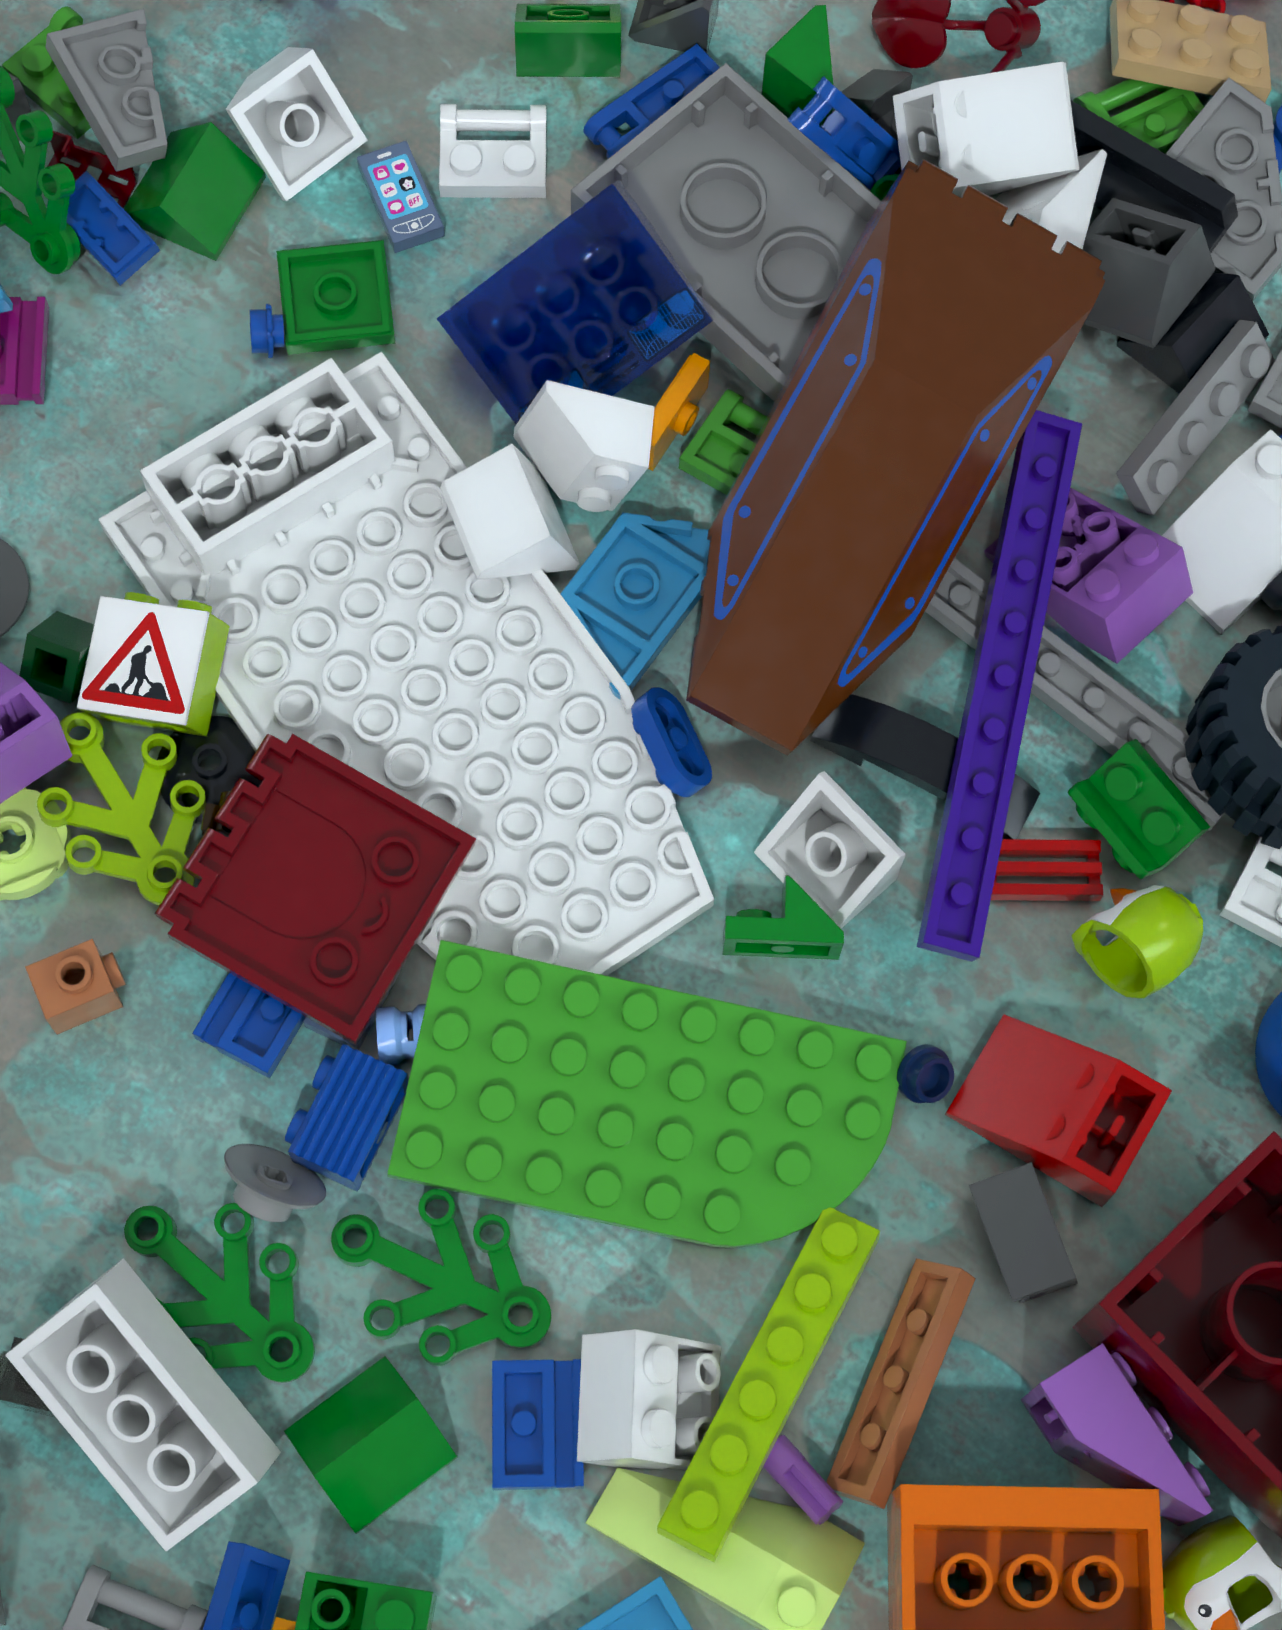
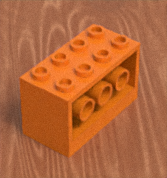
(1033, 1530)

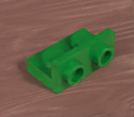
(1138, 811)

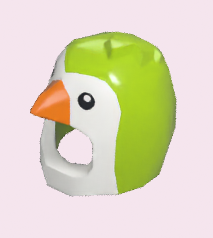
(1153, 942)
(1221, 1579)

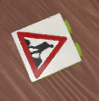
(153, 664)

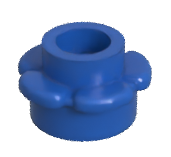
(266, 331)

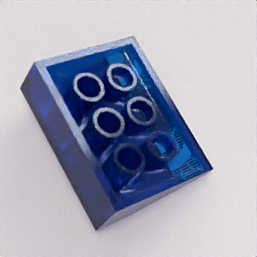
(578, 307)

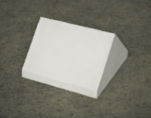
(507, 518)
(832, 851)

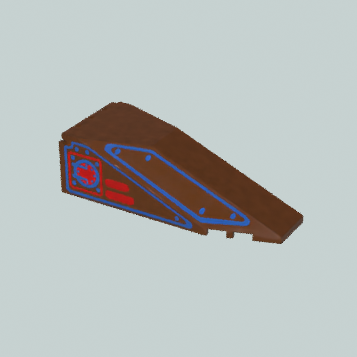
(880, 451)

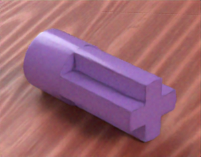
(801, 1481)

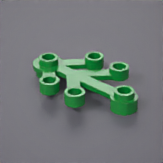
(26, 178)
(449, 1284)
(230, 1298)

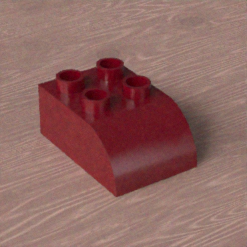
(1207, 1330)

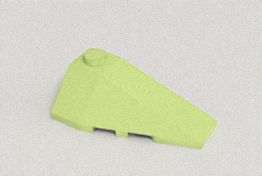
(771, 1570)

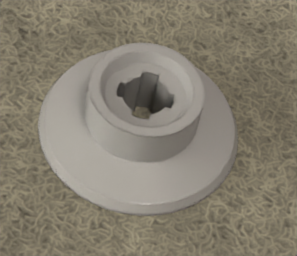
(271, 1182)

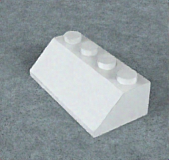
(144, 1405)

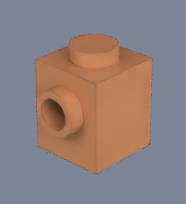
(76, 985)

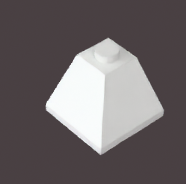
(294, 120)

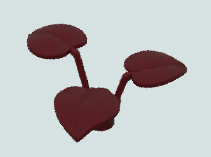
(917, 37)

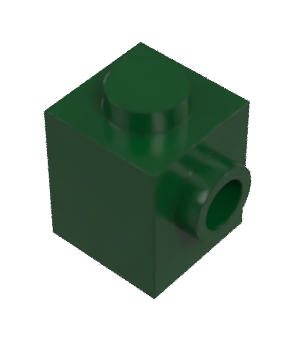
(57, 656)

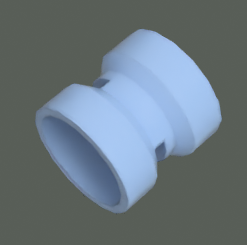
(393, 1033)

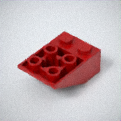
(1059, 1106)

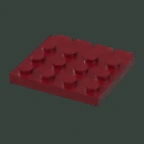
(315, 884)

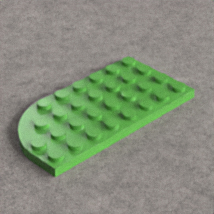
(638, 1102)

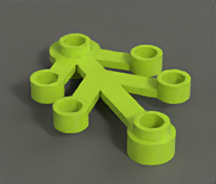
(127, 816)

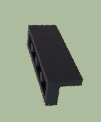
(1151, 178)

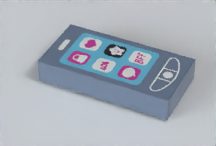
(400, 196)

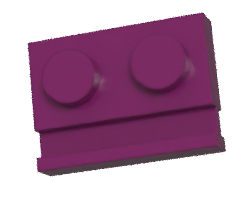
(23, 351)

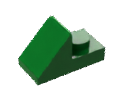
(799, 933)

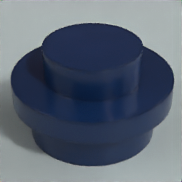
(925, 1074)

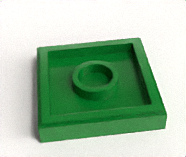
(335, 297)

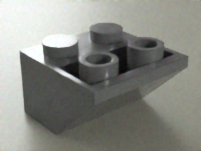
(1150, 270)

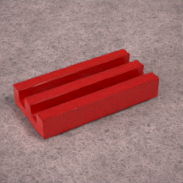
(1049, 849)

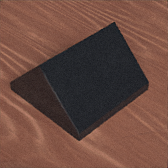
(1197, 331)

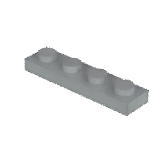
(1195, 417)

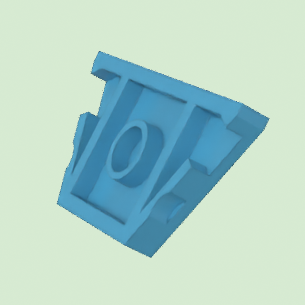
(639, 589)

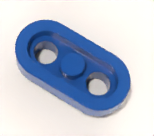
(671, 742)

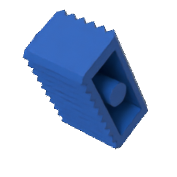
(347, 1116)

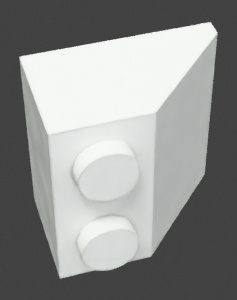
(586, 443)

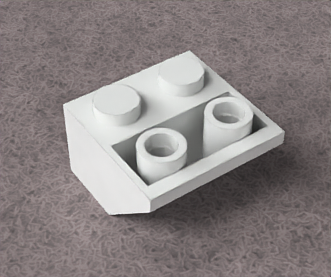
(645, 1399)

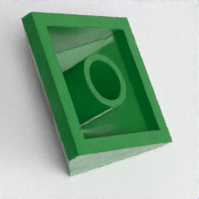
(568, 40)
(798, 63)
(196, 190)
(370, 1444)

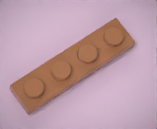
(900, 1383)

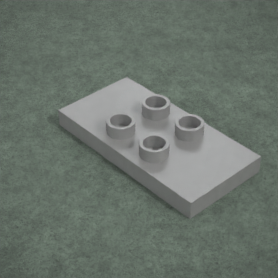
(746, 215)

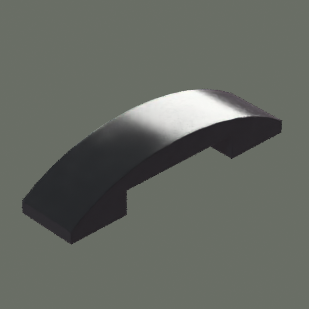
(909, 749)

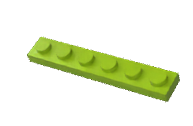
(768, 1384)

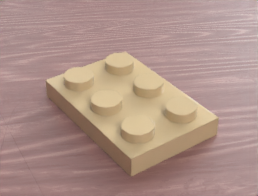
(1188, 47)

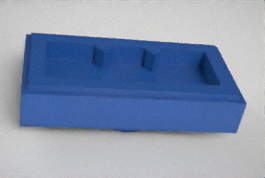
(108, 230)

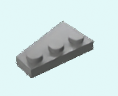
(114, 85)

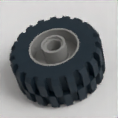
(1239, 736)

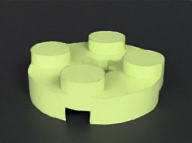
(40, 856)

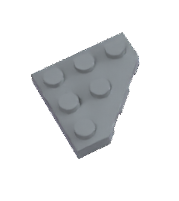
(1236, 149)

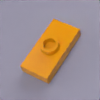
(677, 407)

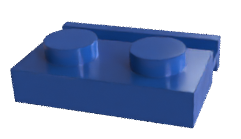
(248, 1025)
(535, 1424)

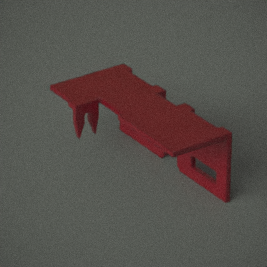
(64, 147)

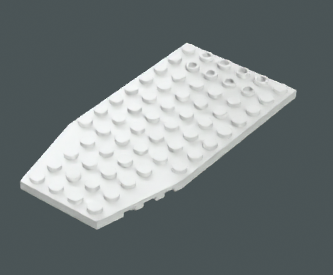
(372, 639)

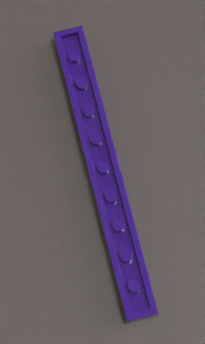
(999, 689)

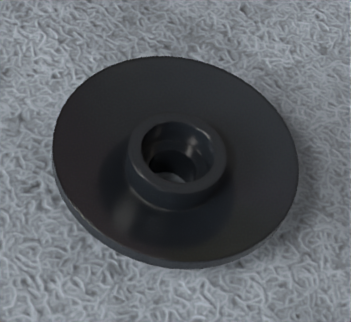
(223, 741)

